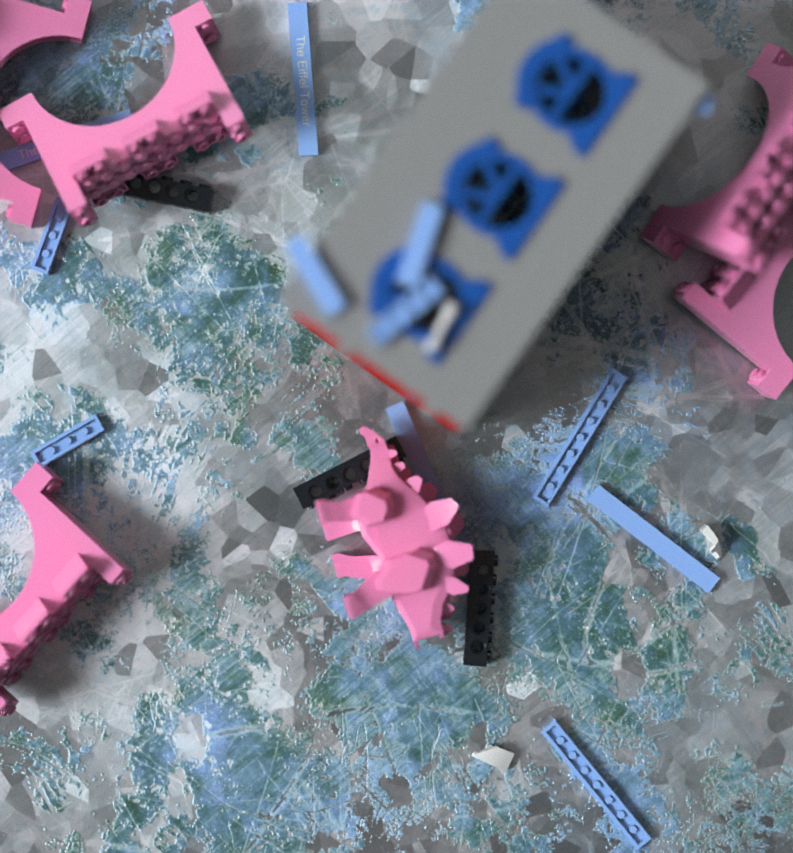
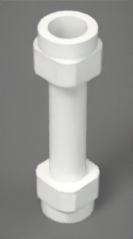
(449, 311)

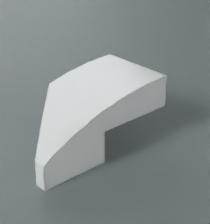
(714, 548)
(495, 756)

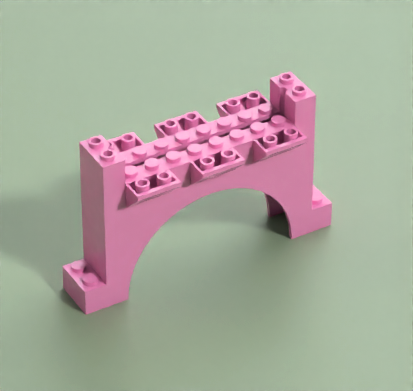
(20, 28)
(96, 161)
(744, 216)
(741, 311)
(64, 569)

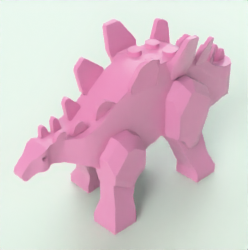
(411, 539)

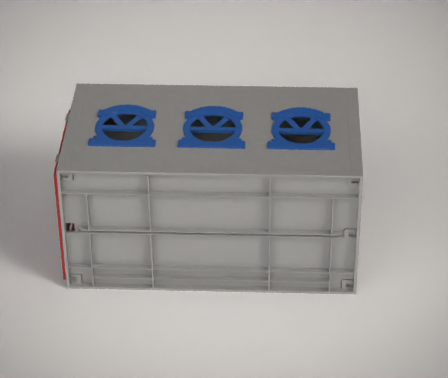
(508, 277)

